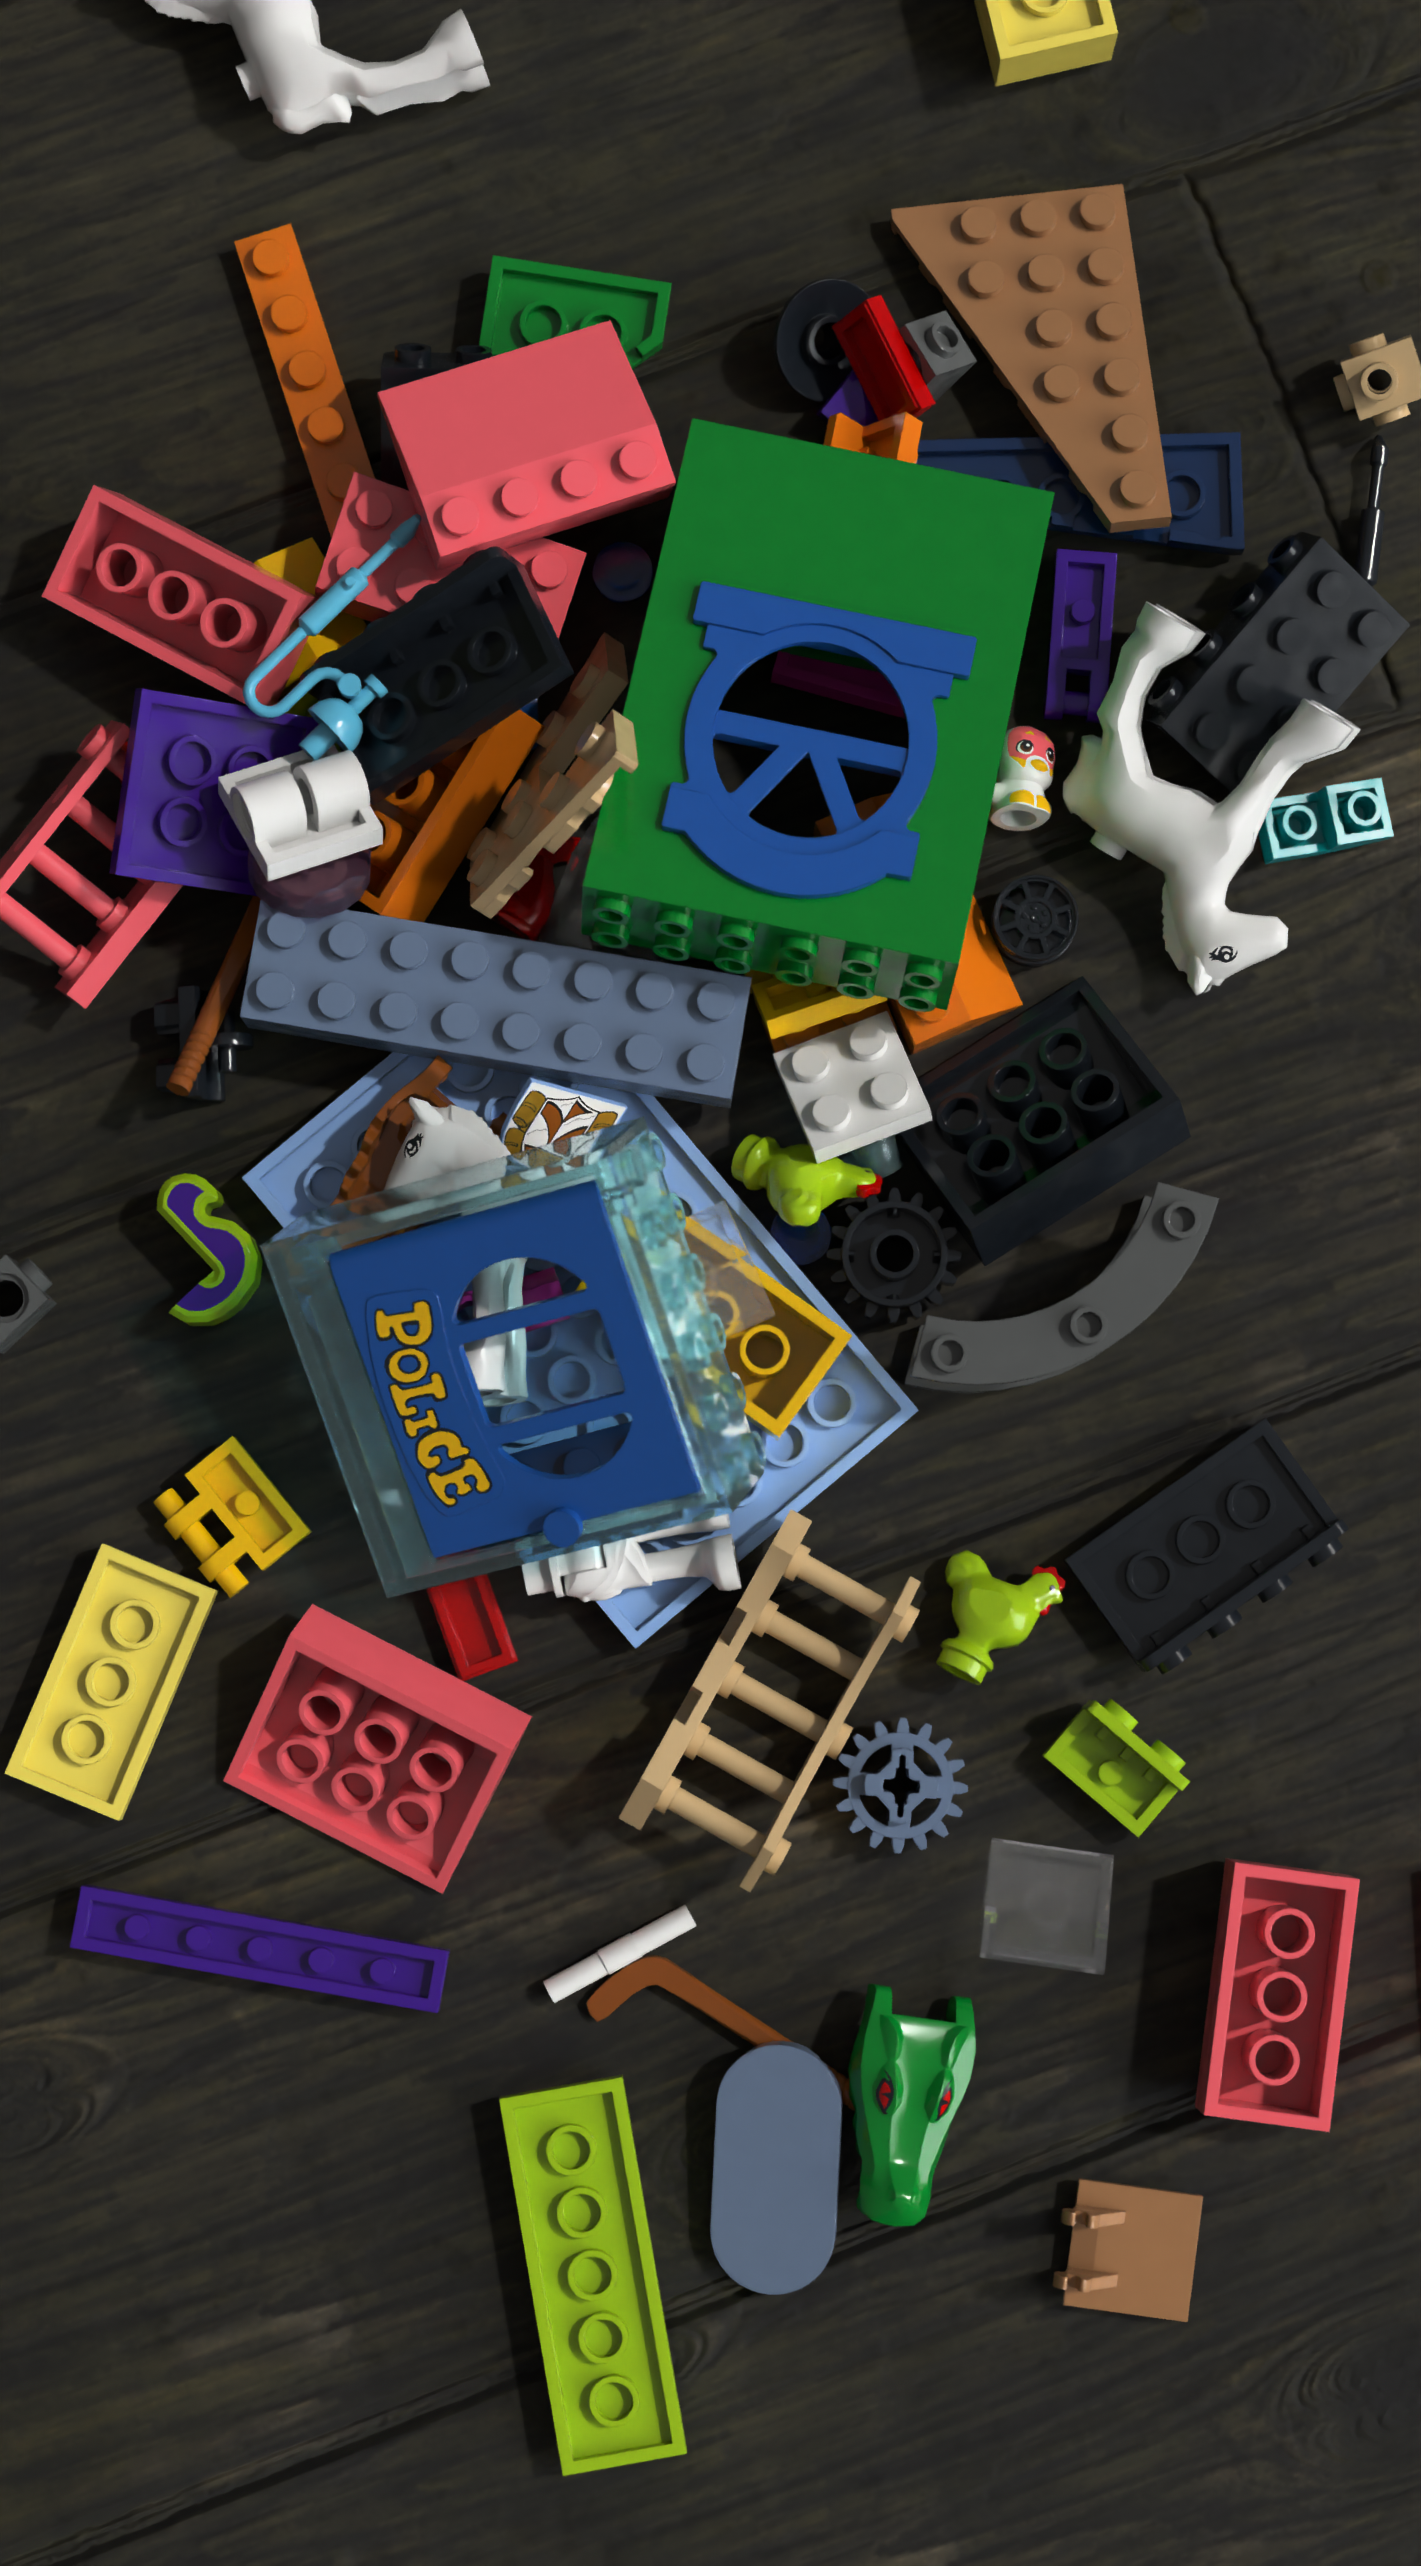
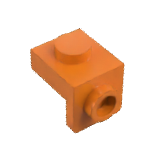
(889, 438)

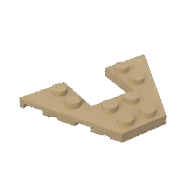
(544, 803)

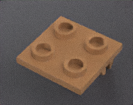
(1131, 2249)

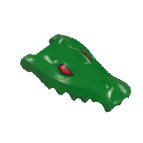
(905, 2094)

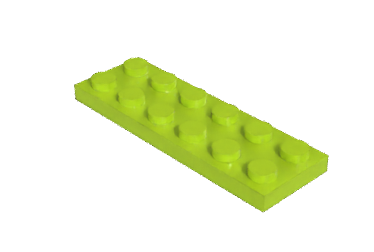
(593, 2275)

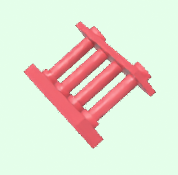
(120, 920)

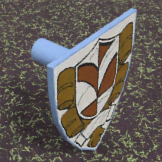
(554, 1113)

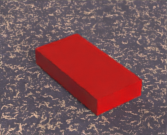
(882, 360)
(472, 1626)

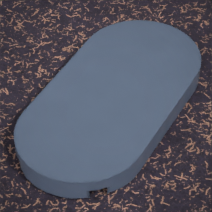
(776, 2168)

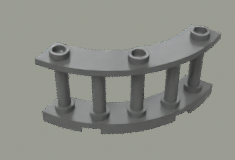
(1051, 1341)

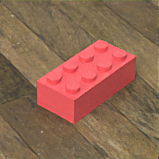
(377, 508)
(177, 595)
(1277, 1995)

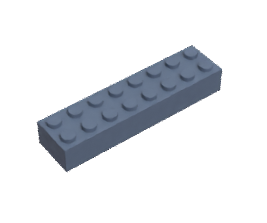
(498, 1003)

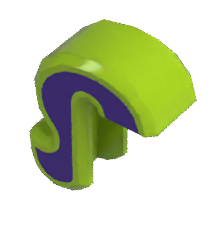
(223, 1245)

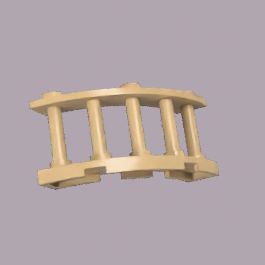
(725, 1677)

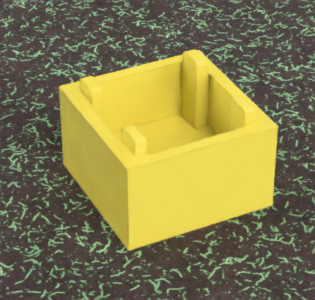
(1045, 36)

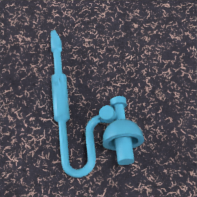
(336, 718)

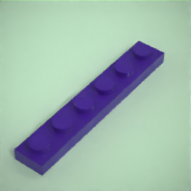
(260, 1948)

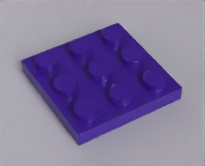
(169, 803)

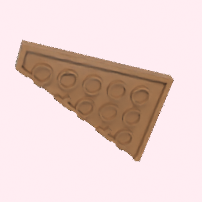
(1060, 317)

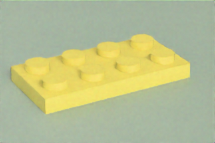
(111, 1682)

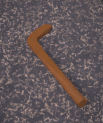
(215, 1004)
(670, 1976)

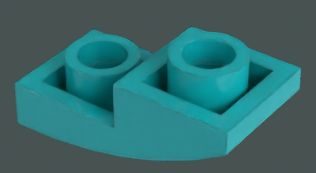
(1325, 821)

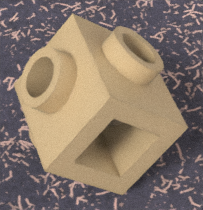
(1396, 358)

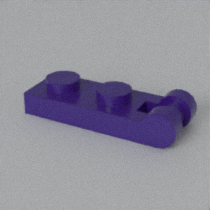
(1080, 632)

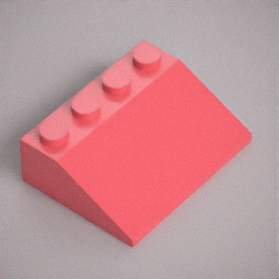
(526, 444)
(376, 1747)

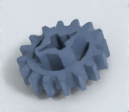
(928, 1785)

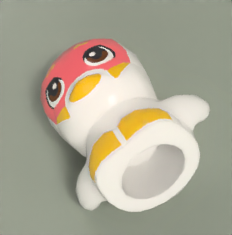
(1022, 779)

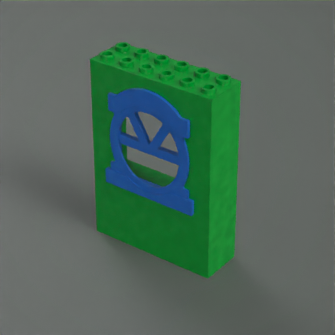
(845, 567)

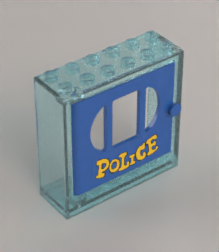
(402, 1396)

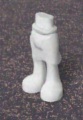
(620, 1565)

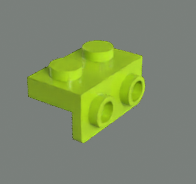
(1116, 1765)

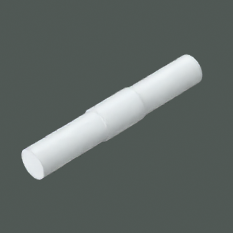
(619, 1953)

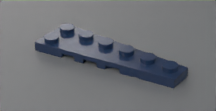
(1200, 477)

